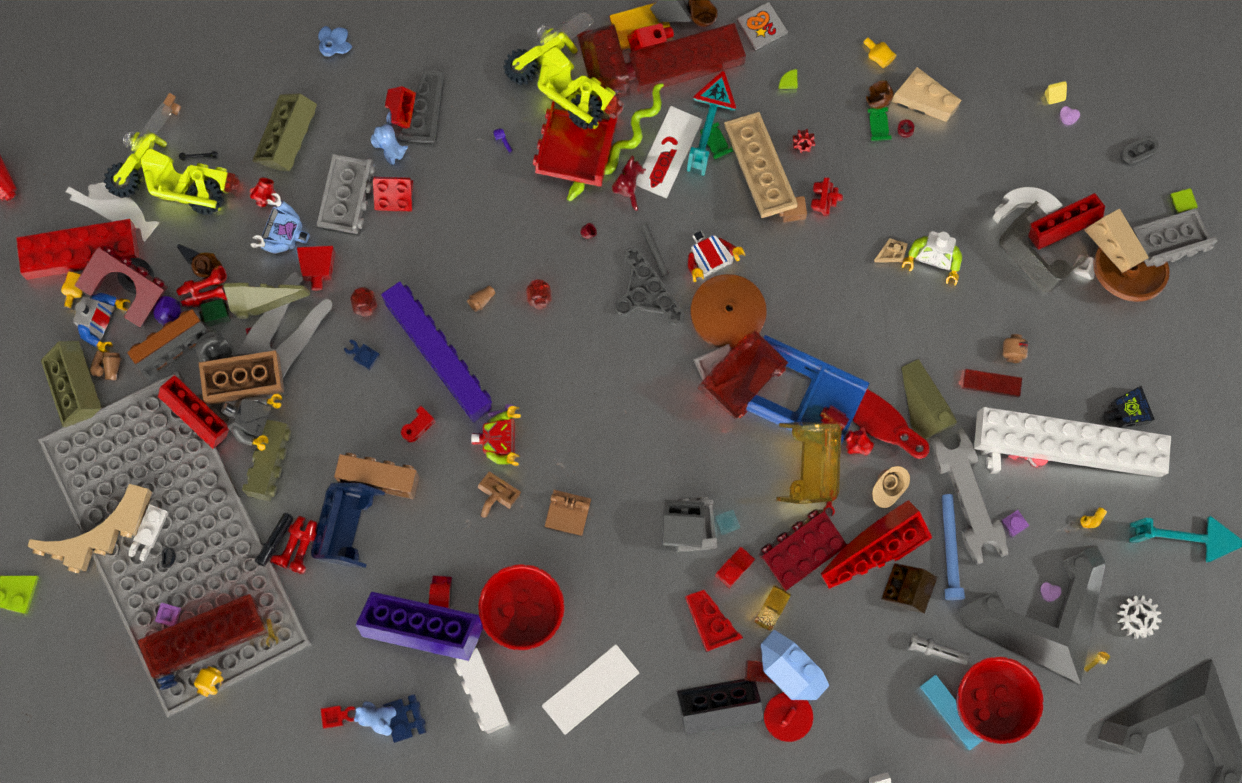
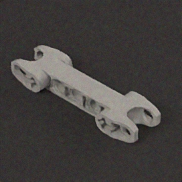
(980, 528)

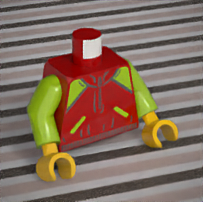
(499, 437)

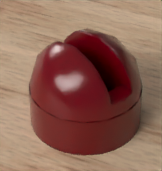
(588, 231)

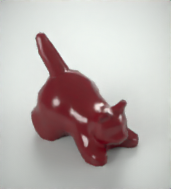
(626, 182)

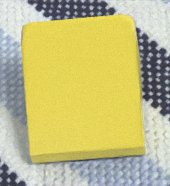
(1056, 92)

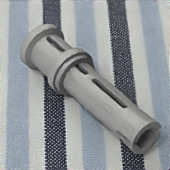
(929, 644)

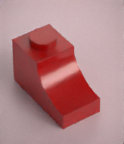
(401, 104)
(734, 567)

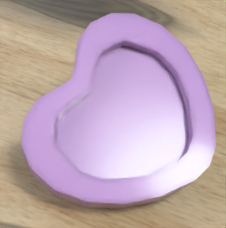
(1069, 116)
(1050, 592)

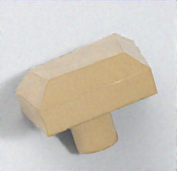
(892, 252)

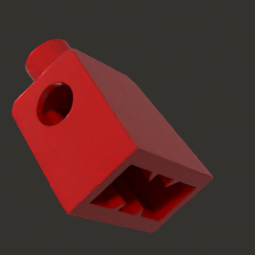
(649, 36)
(316, 264)

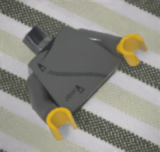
(249, 418)

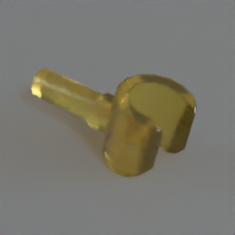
(271, 633)
(1103, 657)

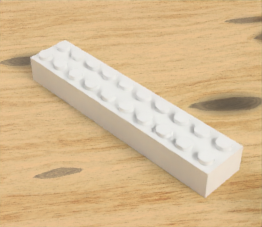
(1072, 442)

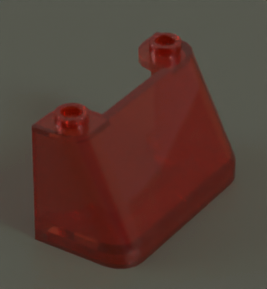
(742, 374)

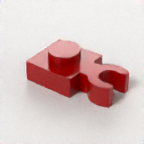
(334, 716)

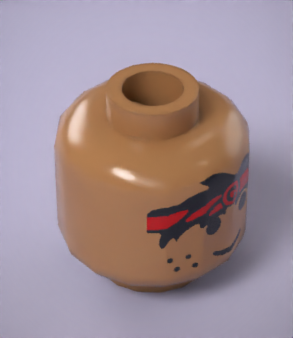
(1015, 348)

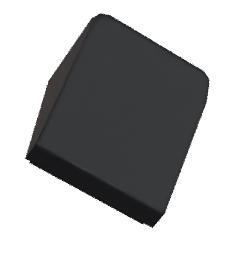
(187, 253)

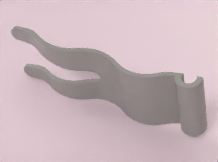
(264, 329)

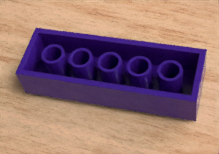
(420, 626)

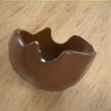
(880, 95)

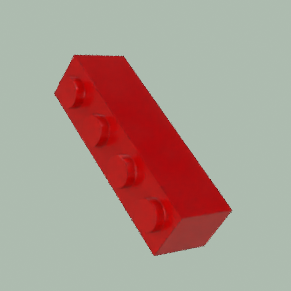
(1066, 221)
(193, 411)

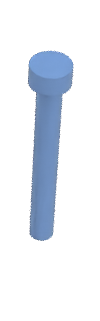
(953, 591)

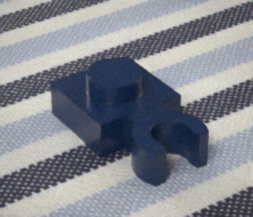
(363, 356)

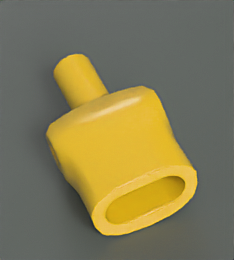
(880, 53)
(70, 290)

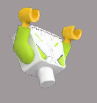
(938, 251)

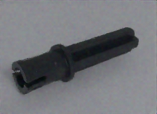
(274, 539)

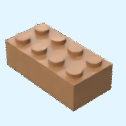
(241, 377)
(381, 476)

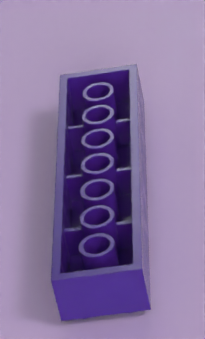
(435, 350)

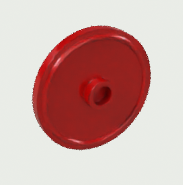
(788, 718)

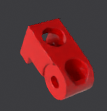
(414, 430)

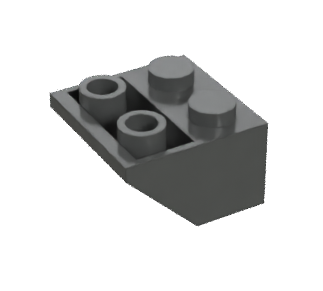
(683, 523)

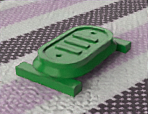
(879, 124)
(717, 142)

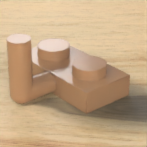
(497, 490)

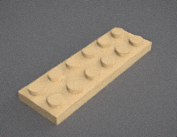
(760, 165)

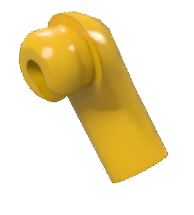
(1093, 521)

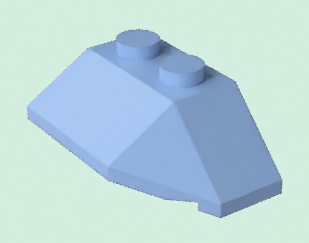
(791, 668)

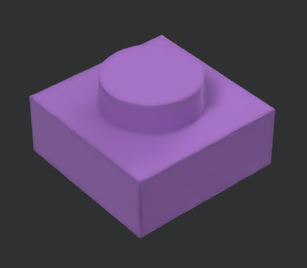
(1014, 523)
(167, 614)

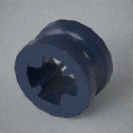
(167, 682)

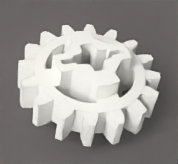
(1141, 624)

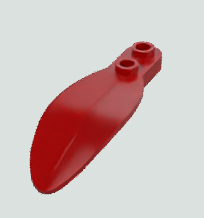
(888, 425)

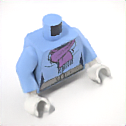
(281, 229)

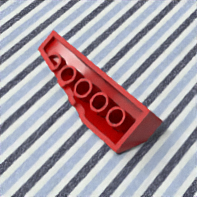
(881, 542)

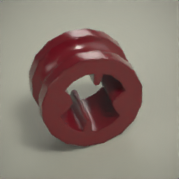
(910, 124)

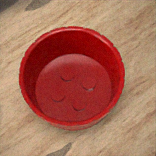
(521, 607)
(999, 700)

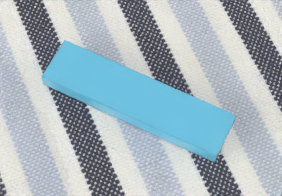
(947, 707)

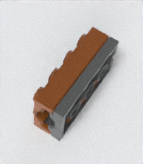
(168, 344)

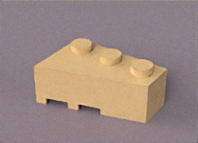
(927, 95)
(1117, 240)

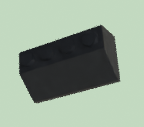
(719, 705)

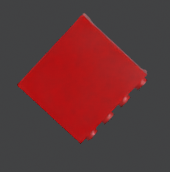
(574, 151)

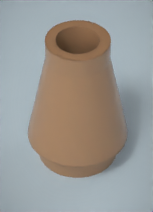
(479, 299)
(111, 365)

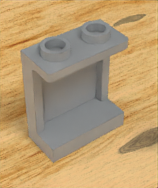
(709, 536)

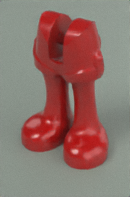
(217, 276)
(296, 534)

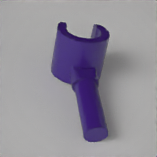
(499, 134)

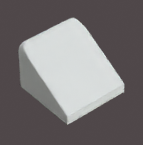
(1086, 269)

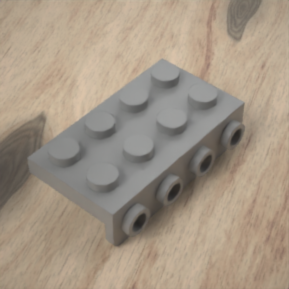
(346, 194)
(1174, 238)

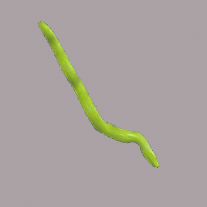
(578, 187)

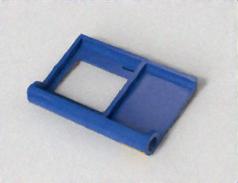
(826, 388)

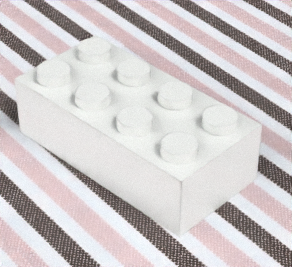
(482, 691)

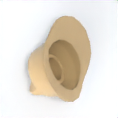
(890, 486)

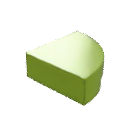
(789, 80)

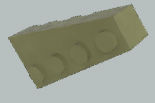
(267, 462)

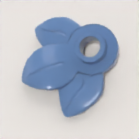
(335, 39)

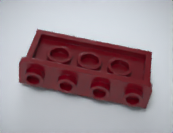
(802, 548)

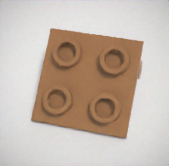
(567, 512)

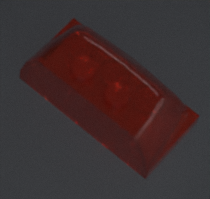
(605, 59)

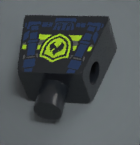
(1130, 409)

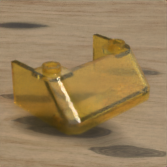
(818, 464)

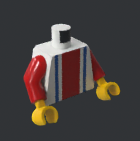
(711, 255)

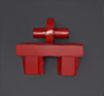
(829, 196)

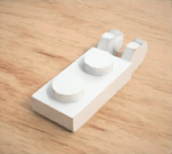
(148, 531)

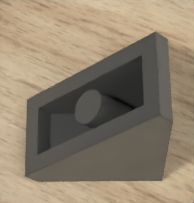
(671, 11)

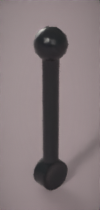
(183, 156)

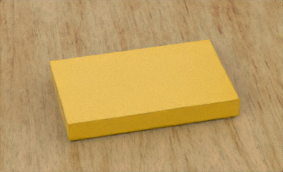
(633, 19)

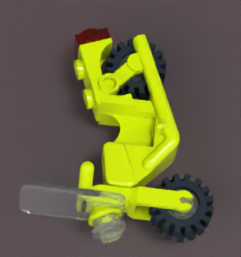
(555, 74)
(161, 176)

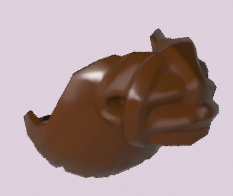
(702, 12)
(204, 264)

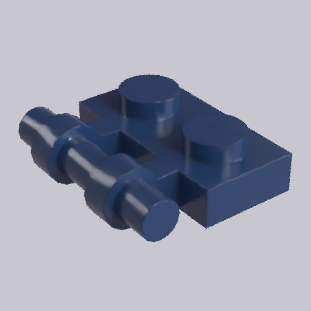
(400, 724)

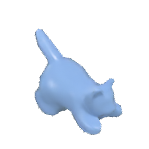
(385, 138)
(375, 717)

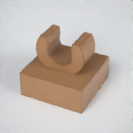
(169, 101)

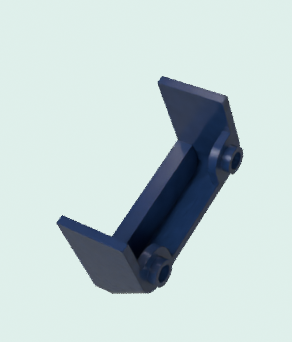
(340, 521)

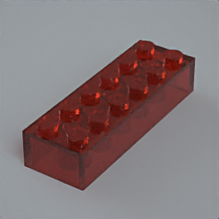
(687, 58)
(202, 636)

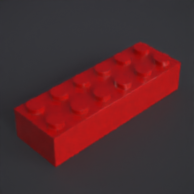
(73, 248)

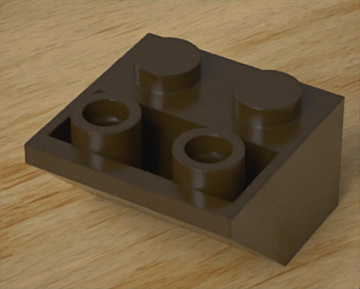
(909, 587)

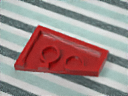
(710, 622)

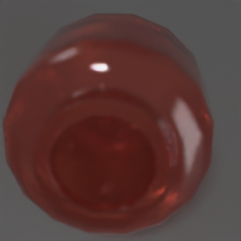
(538, 294)
(363, 301)

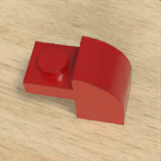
(440, 591)

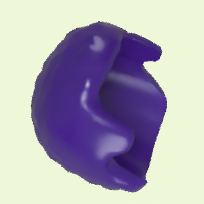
(167, 310)

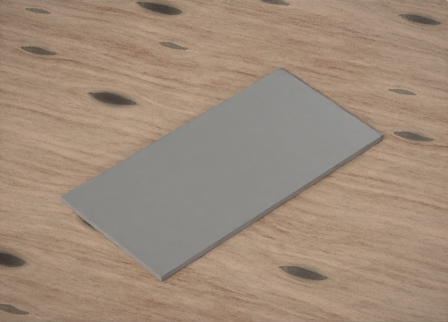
(206, 525)

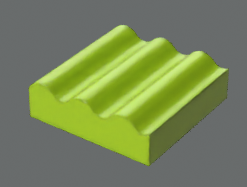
(1183, 201)

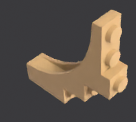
(102, 538)

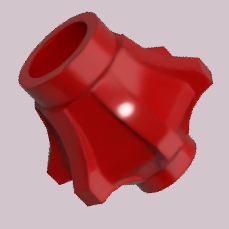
(263, 191)
(858, 442)

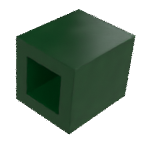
(214, 313)

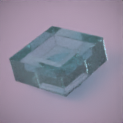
(727, 522)

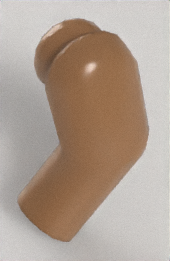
(95, 368)

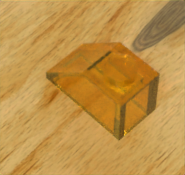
(772, 608)

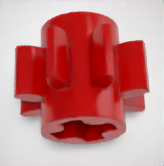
(803, 140)

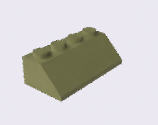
(285, 132)
(70, 383)

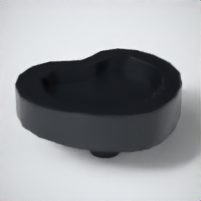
(168, 557)

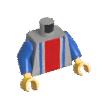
(93, 317)

